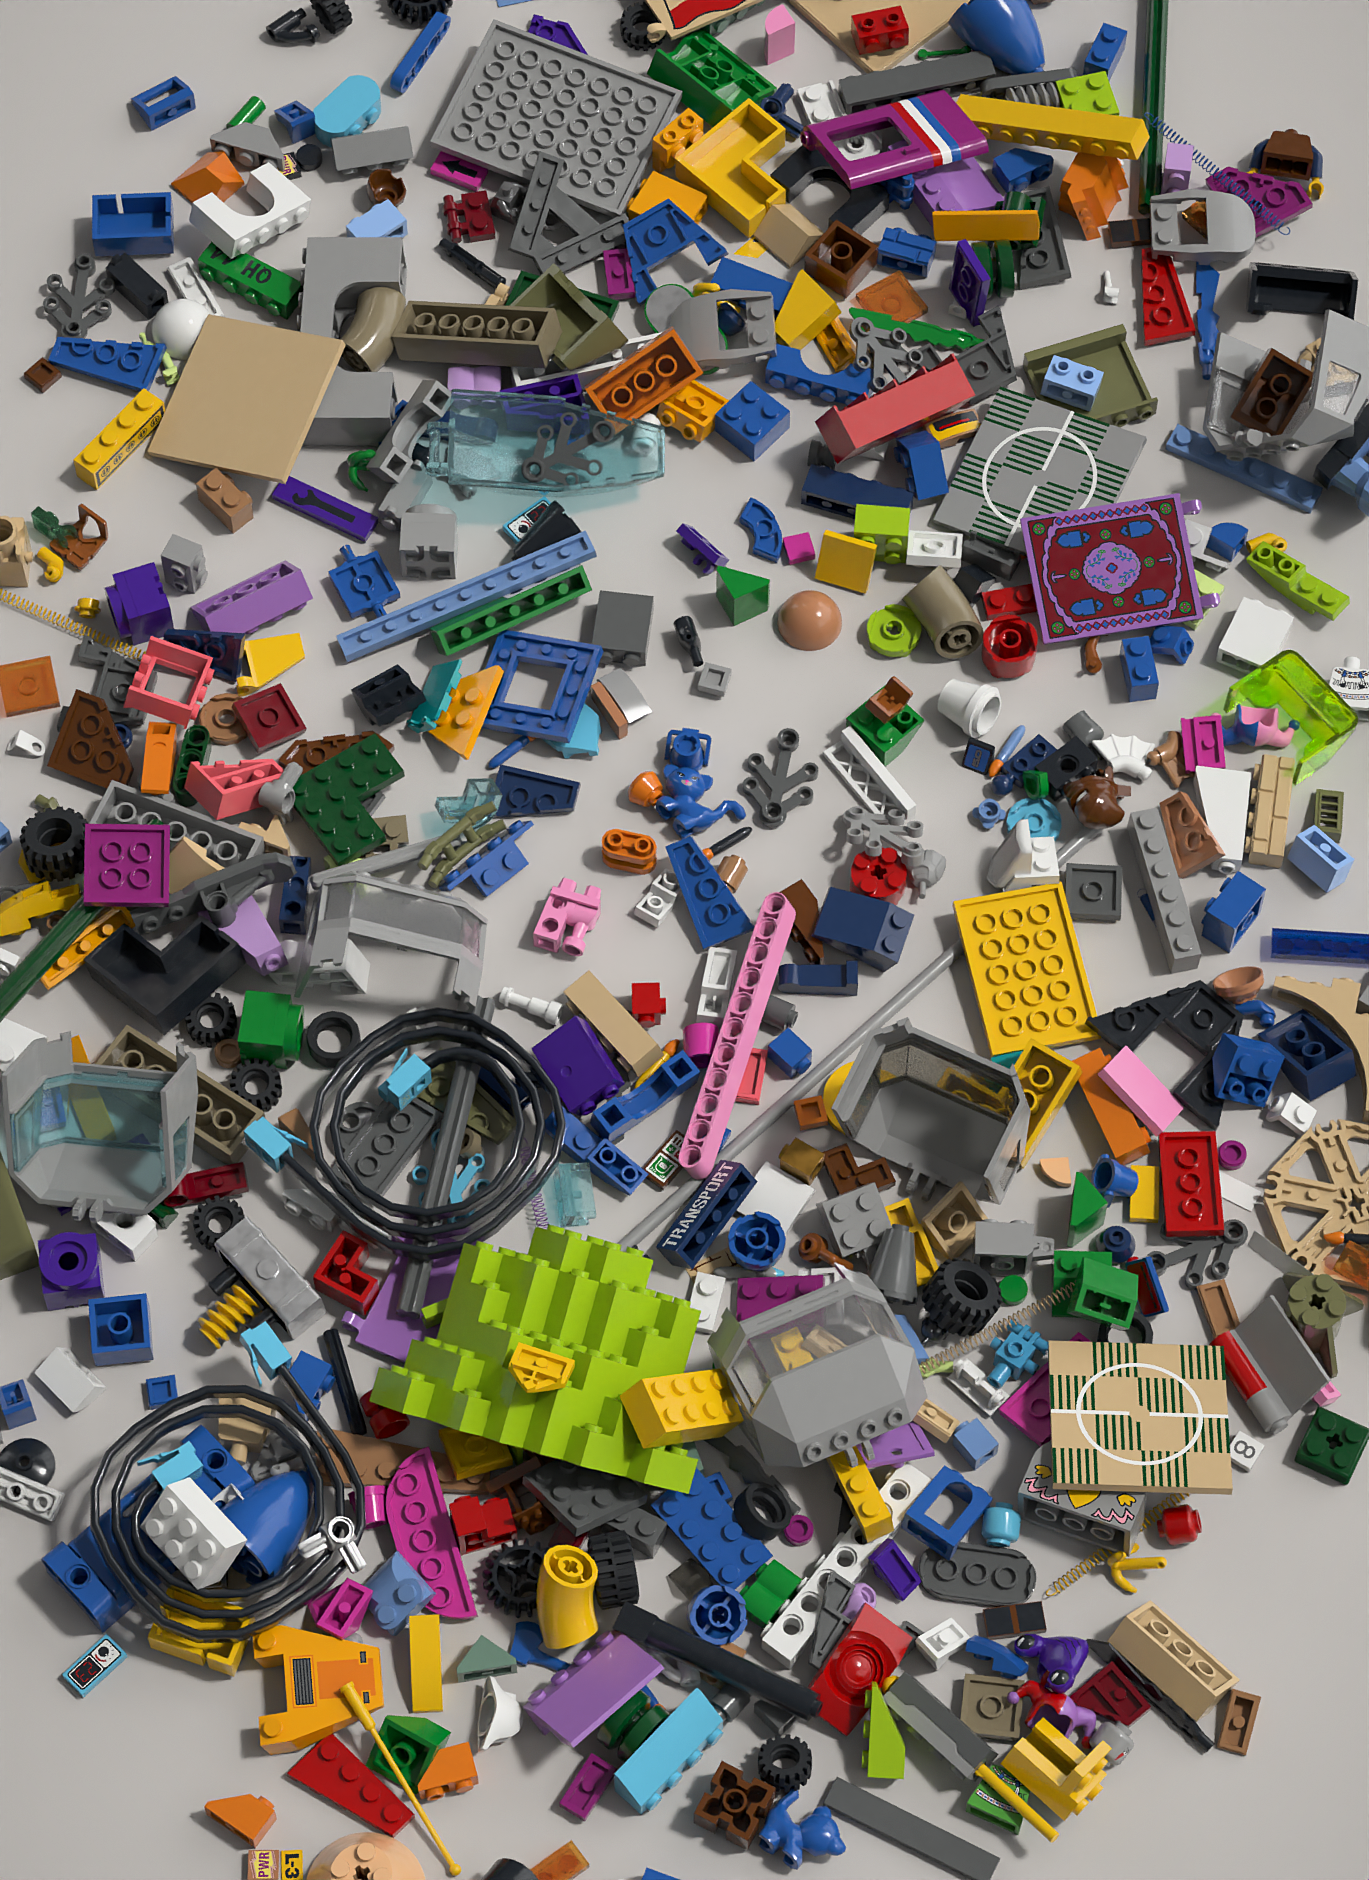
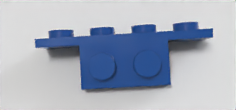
(494, 865)

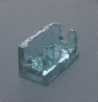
(574, 1194)

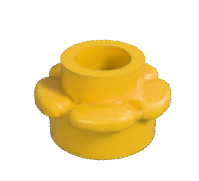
(87, 608)

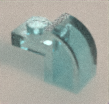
(475, 793)

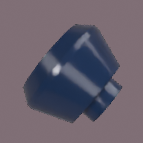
(729, 320)
(1118, 1241)

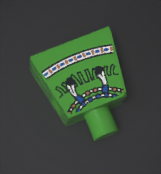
(992, 1807)

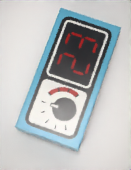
(520, 524)
(94, 1665)

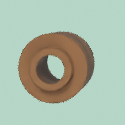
(732, 871)

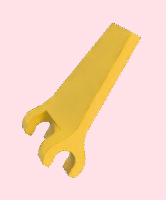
(269, 659)

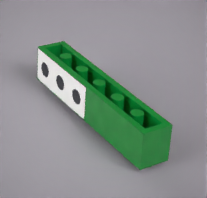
(509, 610)

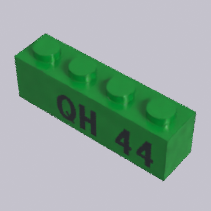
(252, 280)

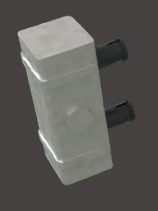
(269, 1278)

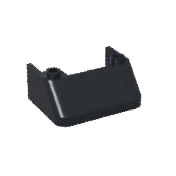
(1300, 289)

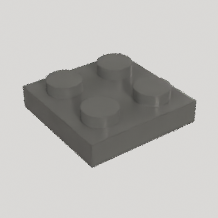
(1094, 891)

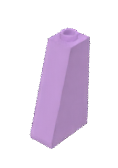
(255, 938)

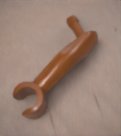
(1092, 659)

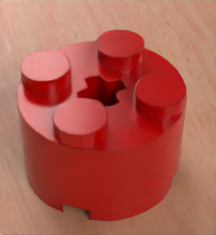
(1009, 647)
(879, 876)

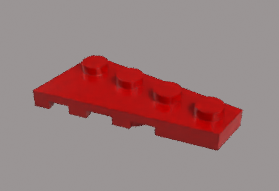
(1164, 303)
(342, 1778)

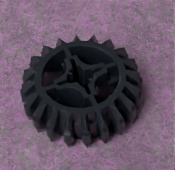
(418, 9)
(502, 1566)

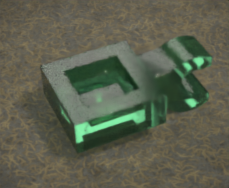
(48, 525)

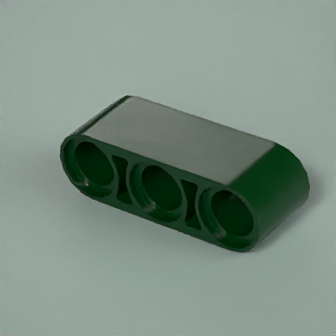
(191, 753)

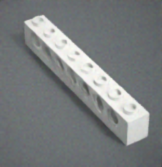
(788, 1647)

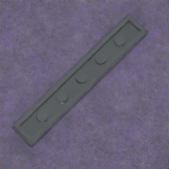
(911, 1831)

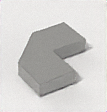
(270, 1455)

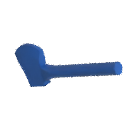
(526, 1644)

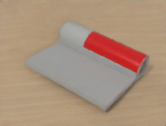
(1271, 1365)

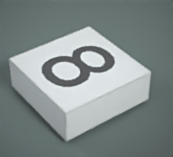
(1245, 1451)

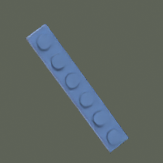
(1249, 471)

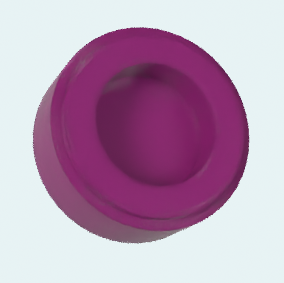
(1232, 1155)
(799, 1530)

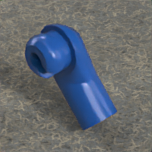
(1260, 1009)

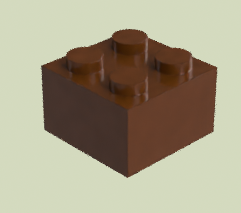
(841, 259)

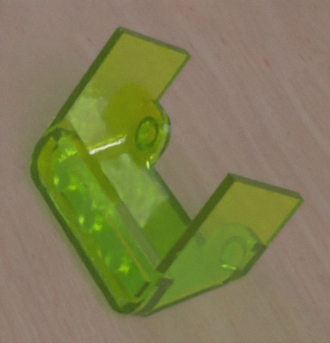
(1305, 698)

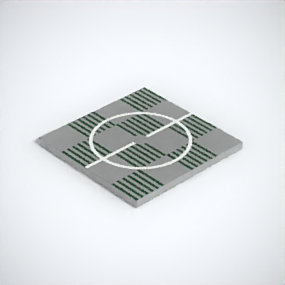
(1035, 463)

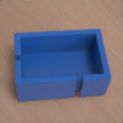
(140, 230)

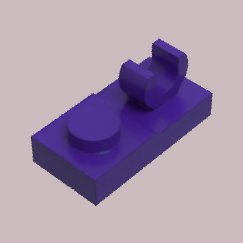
(694, 540)

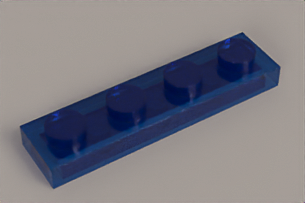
(1320, 946)

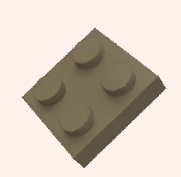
(987, 1707)

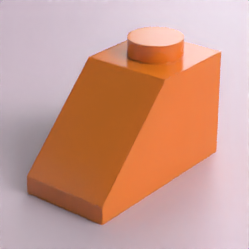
(243, 1816)

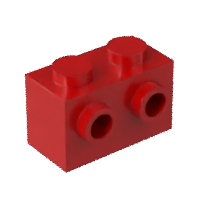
(879, 30)

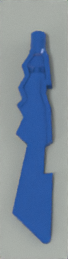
(1207, 319)

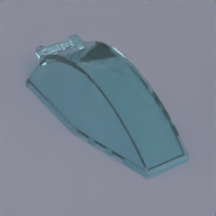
(498, 431)

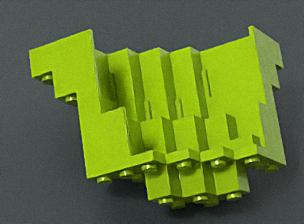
(569, 1301)

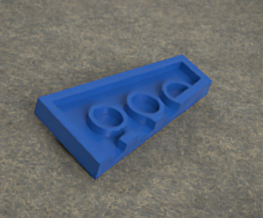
(113, 362)
(709, 900)

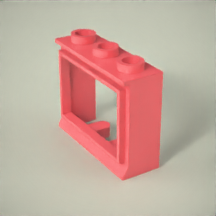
(179, 659)

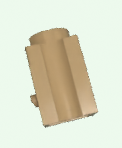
(14, 552)

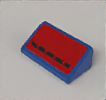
(1150, 1293)

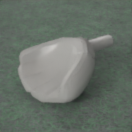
(928, 872)

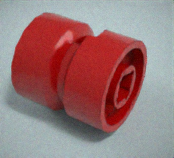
(383, 1420)

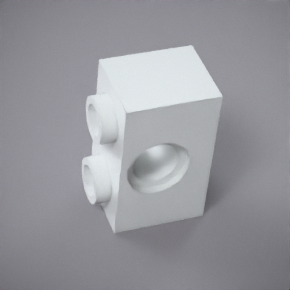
(130, 1240)

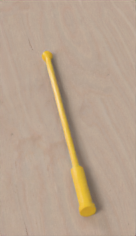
(369, 1725)

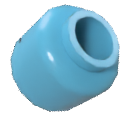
(1001, 1525)

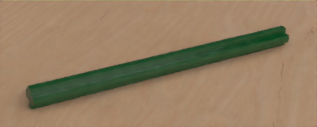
(1153, 101)
(48, 951)

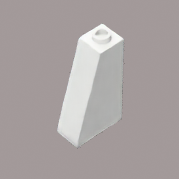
(1223, 806)

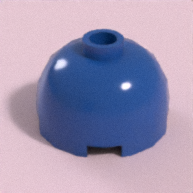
(756, 1241)
(717, 1614)

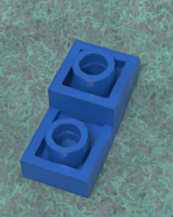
(1004, 1660)

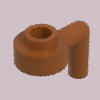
(815, 1249)

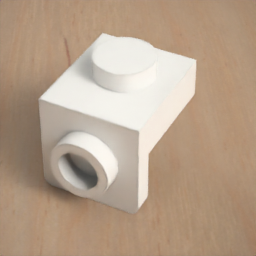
(1291, 1112)

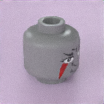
(1117, 1738)

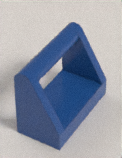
(168, 108)

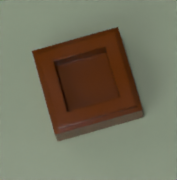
(42, 375)

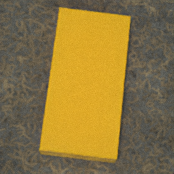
(1145, 1200)

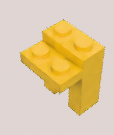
(1057, 1769)

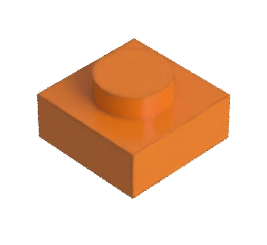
(810, 1112)

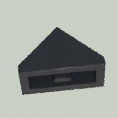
(973, 581)

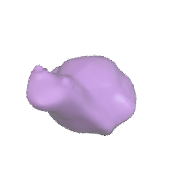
(861, 1594)

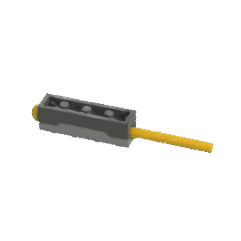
(953, 1740)

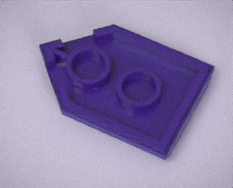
(557, 32)

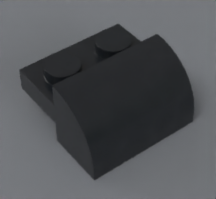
(387, 696)

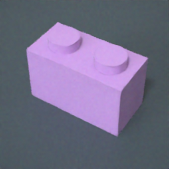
(1177, 167)

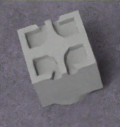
(428, 541)

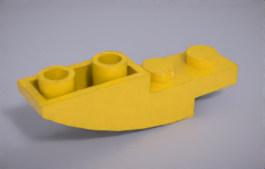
(35, 902)

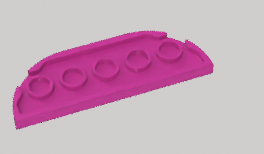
(426, 1535)

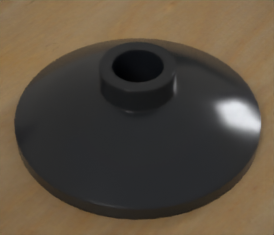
(41, 1460)

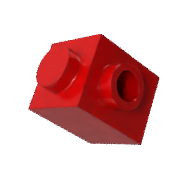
(647, 1004)

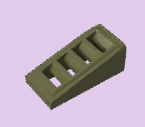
(1332, 832)

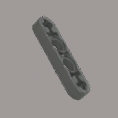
(996, 87)

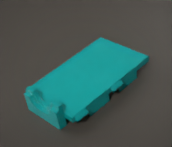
(436, 692)

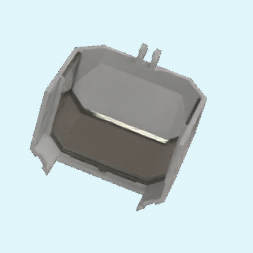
(935, 1111)

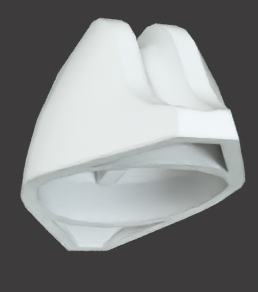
(498, 1716)

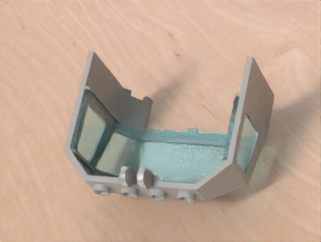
(97, 1131)

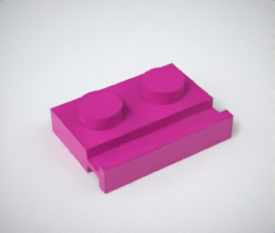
(1202, 742)

